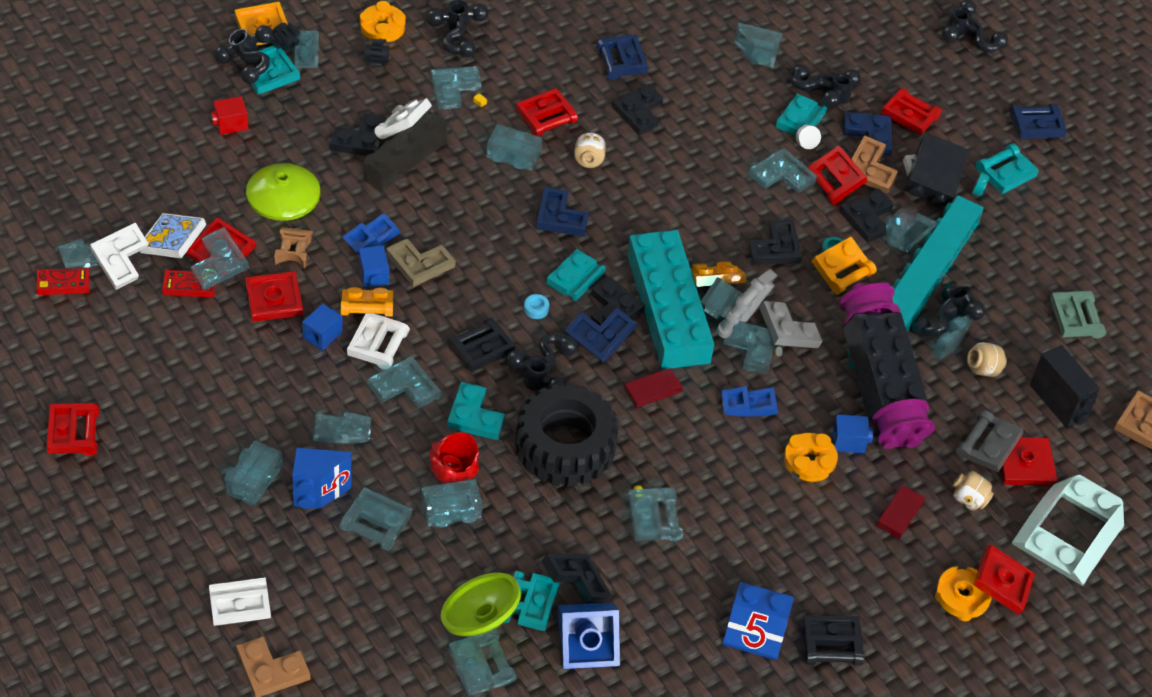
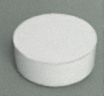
(808, 136)

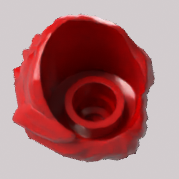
(454, 458)

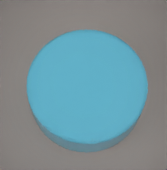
(536, 306)

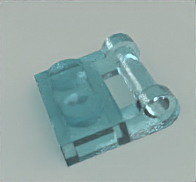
(379, 511)
(646, 514)
(473, 666)

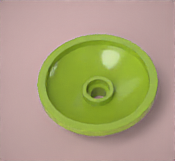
(283, 191)
(481, 604)

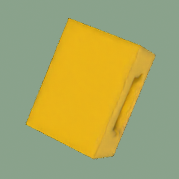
(480, 100)

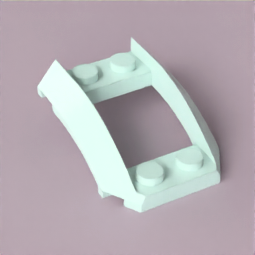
(1055, 551)

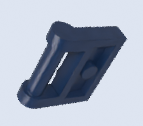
(629, 54)
(1038, 121)

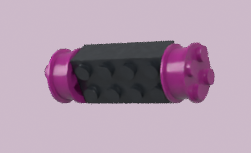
(885, 365)

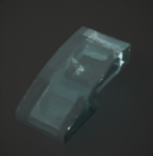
(78, 254)
(349, 429)

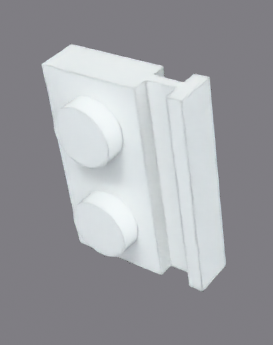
(239, 601)

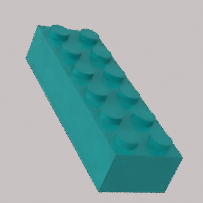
(670, 299)

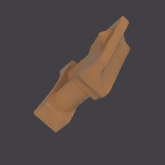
(296, 237)

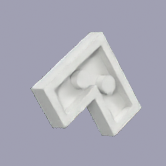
(114, 251)

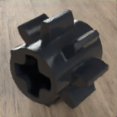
(285, 36)
(377, 53)

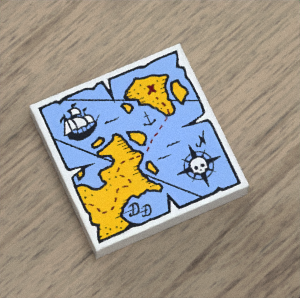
(173, 235)

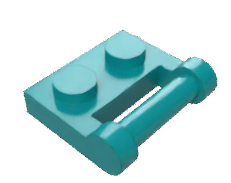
(1011, 174)

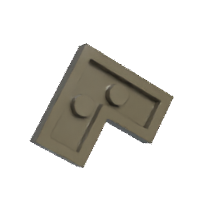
(419, 267)

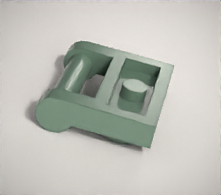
(1071, 317)

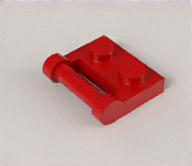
(544, 106)
(911, 111)
(843, 171)
(63, 428)

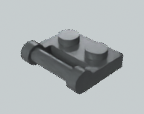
(997, 444)

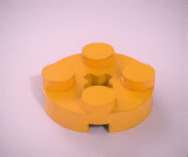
(382, 13)
(814, 444)
(956, 604)

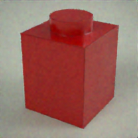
(230, 115)

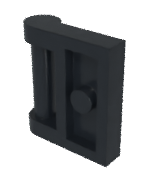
(483, 350)
(832, 632)

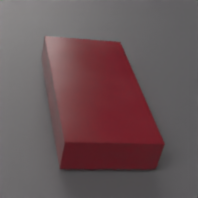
(653, 388)
(901, 512)

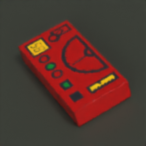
(63, 281)
(184, 284)

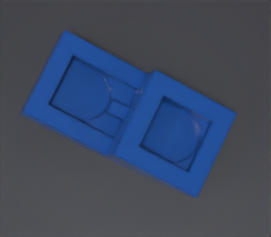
(374, 234)
(753, 403)

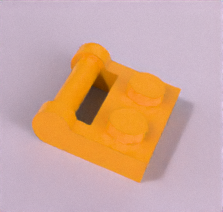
(840, 258)
(367, 301)

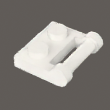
(402, 118)
(370, 336)

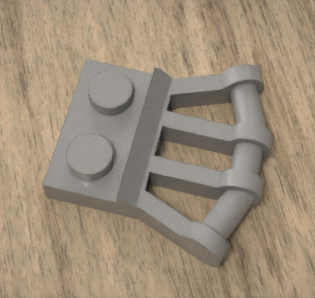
(747, 303)

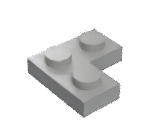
(785, 330)

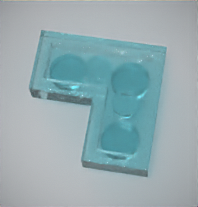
(450, 82)
(783, 166)
(225, 260)
(756, 342)
(406, 378)

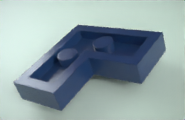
(871, 125)
(556, 218)
(602, 339)

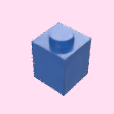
(373, 266)
(322, 327)
(851, 433)

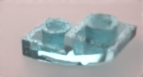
(307, 50)
(950, 341)

